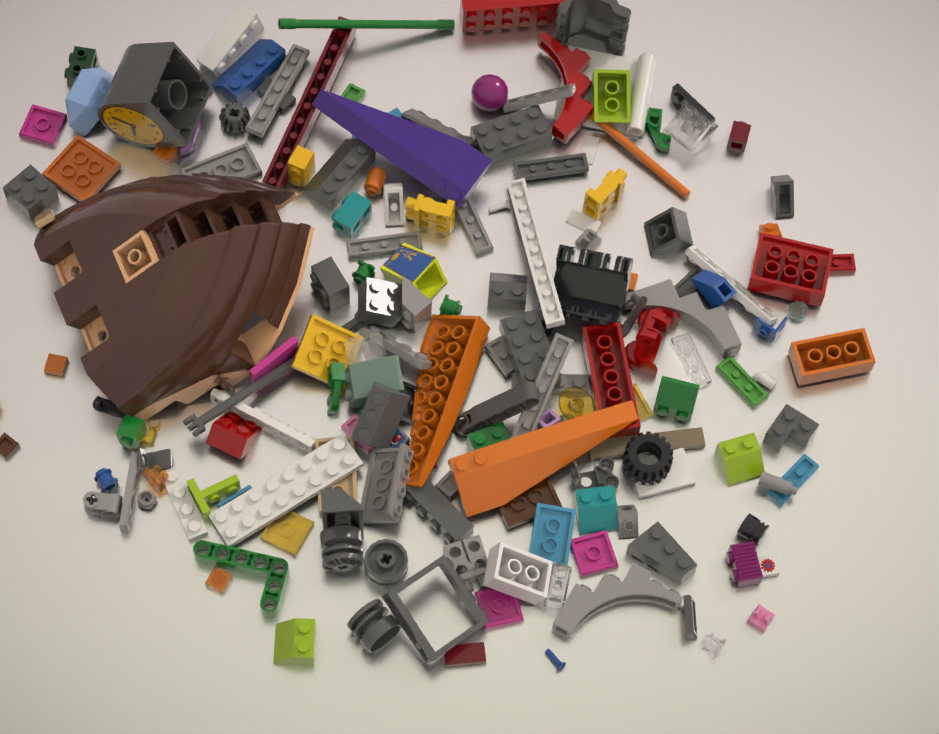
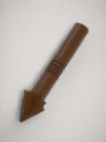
(224, 384)

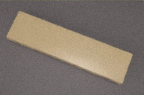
(44, 218)

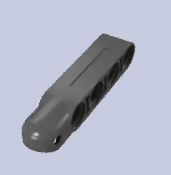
(498, 408)

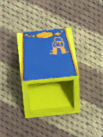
(418, 267)

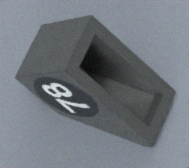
(782, 195)

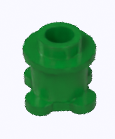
(363, 271)
(450, 306)

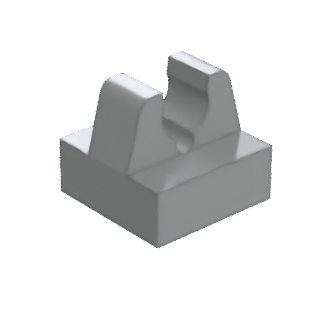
(588, 240)

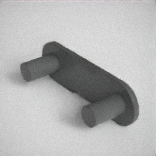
(636, 310)

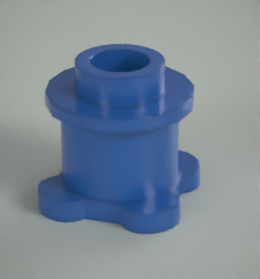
(106, 480)

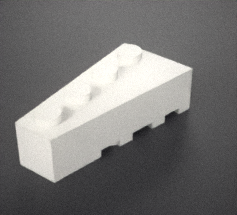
(230, 40)

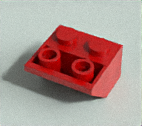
(233, 434)

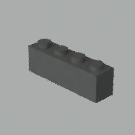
(439, 512)

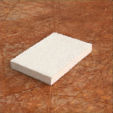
(678, 477)

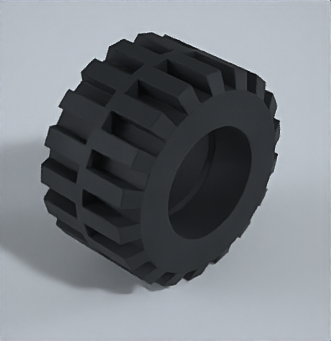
(651, 444)

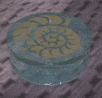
(798, 310)

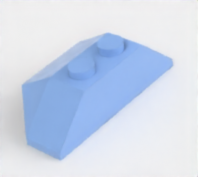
(86, 98)

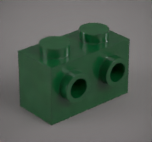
(80, 59)

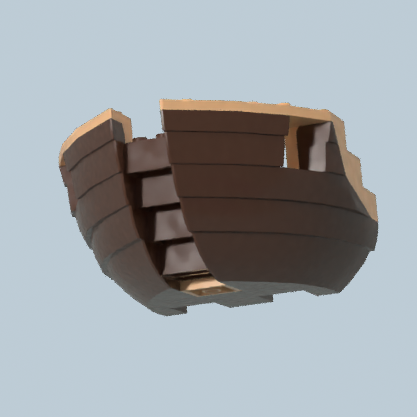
(174, 281)

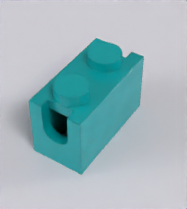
(351, 213)

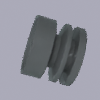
(341, 548)
(374, 625)

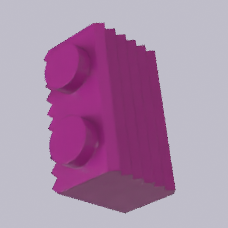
(745, 564)

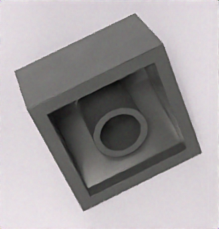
(668, 232)
(507, 291)

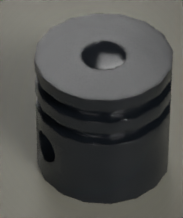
(753, 529)

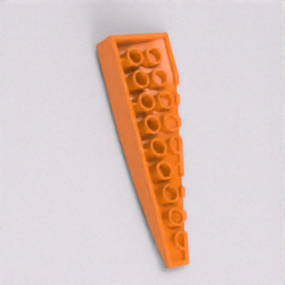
(511, 467)

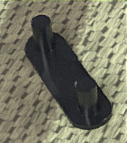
(108, 407)

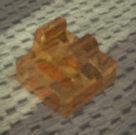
(155, 477)

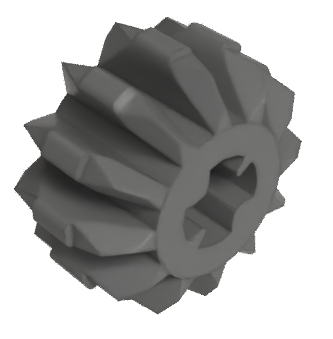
(234, 117)

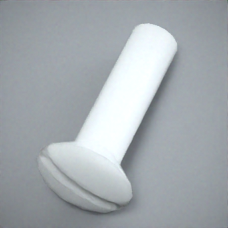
(500, 206)

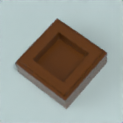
(7, 446)

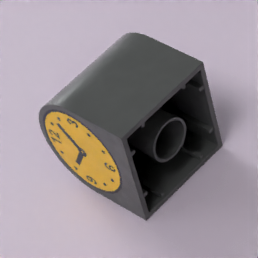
(155, 96)

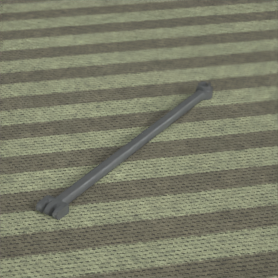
(251, 389)

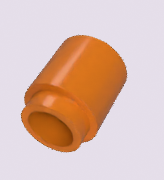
(375, 181)

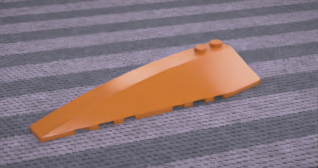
(454, 349)

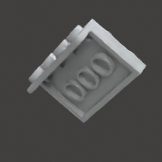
(386, 484)

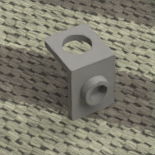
(627, 521)

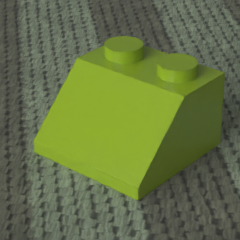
(740, 459)
(295, 642)

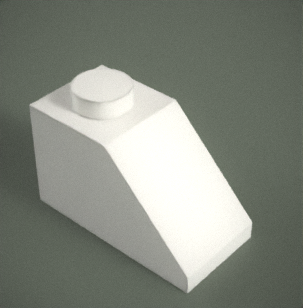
(393, 204)

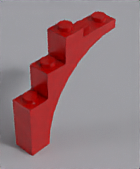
(571, 66)

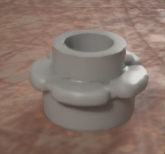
(146, 494)

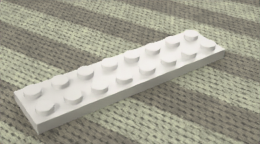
(285, 490)

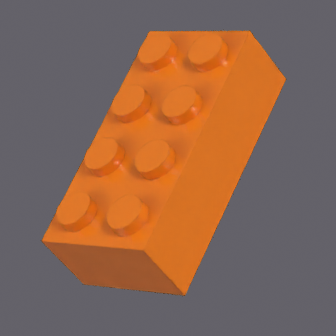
(831, 356)

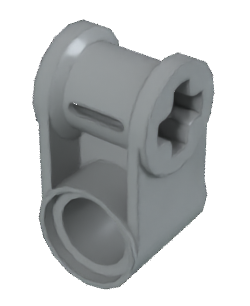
(104, 504)

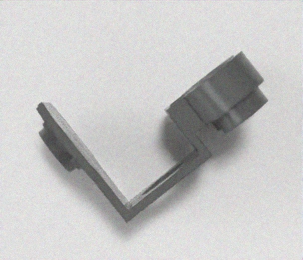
(599, 475)

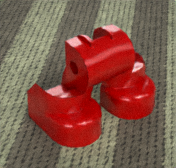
(645, 348)

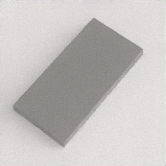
(233, 162)

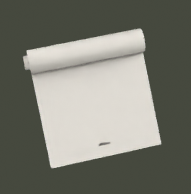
(640, 87)

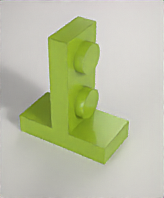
(212, 493)

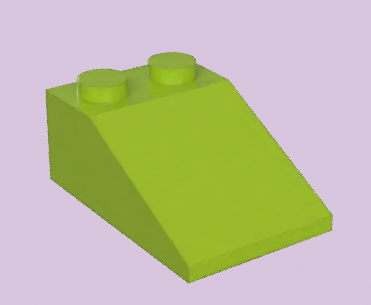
(611, 96)

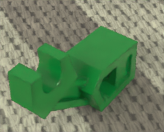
(659, 138)
(336, 380)

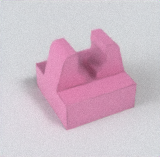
(761, 618)

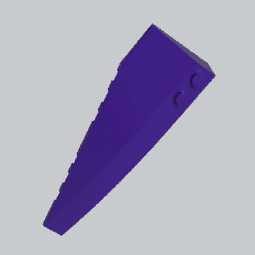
(430, 156)

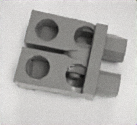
(472, 567)

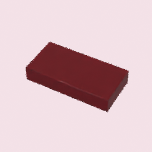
(465, 655)

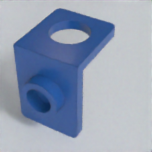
(768, 331)

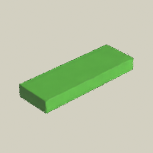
(742, 382)

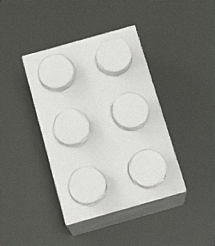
(518, 573)

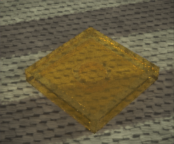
(288, 532)

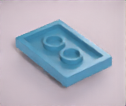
(552, 532)

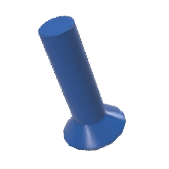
(560, 665)

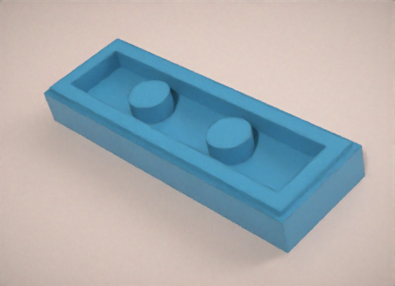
(798, 475)

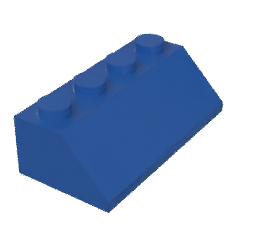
(250, 71)

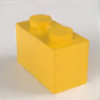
(301, 166)

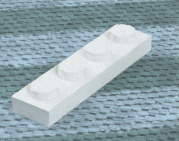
(184, 505)

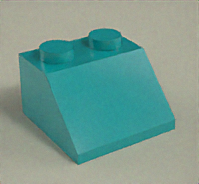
(596, 509)

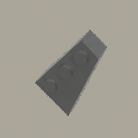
(663, 553)

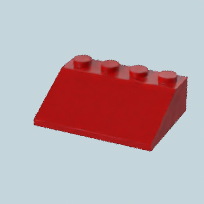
(790, 269)

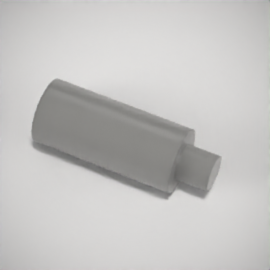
(777, 484)

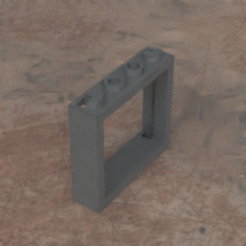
(410, 626)

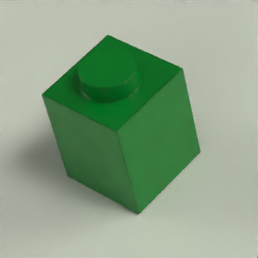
(131, 431)

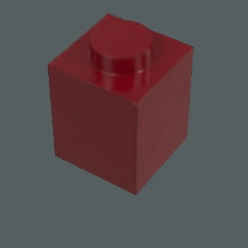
(739, 136)

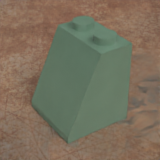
(361, 376)

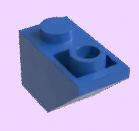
(713, 288)

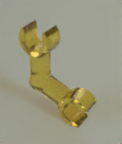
(149, 439)

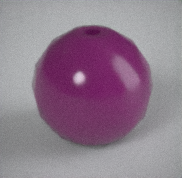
(489, 92)

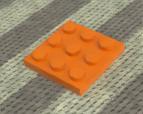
(81, 169)

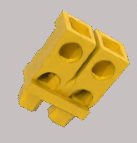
(601, 199)
(430, 213)

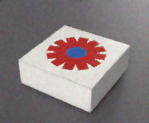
(769, 566)

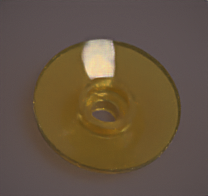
(577, 397)

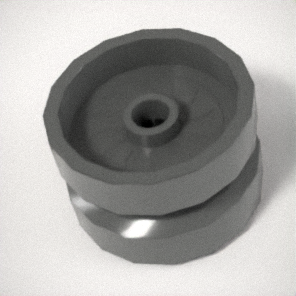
(386, 564)

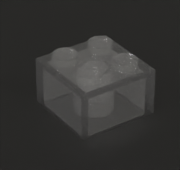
(690, 128)

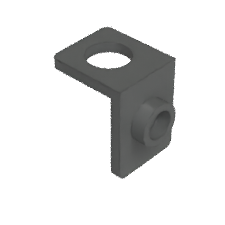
(162, 458)

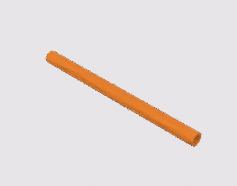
(644, 158)

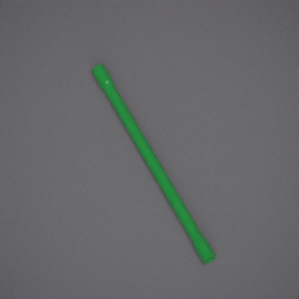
(292, 23)

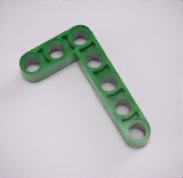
(248, 567)

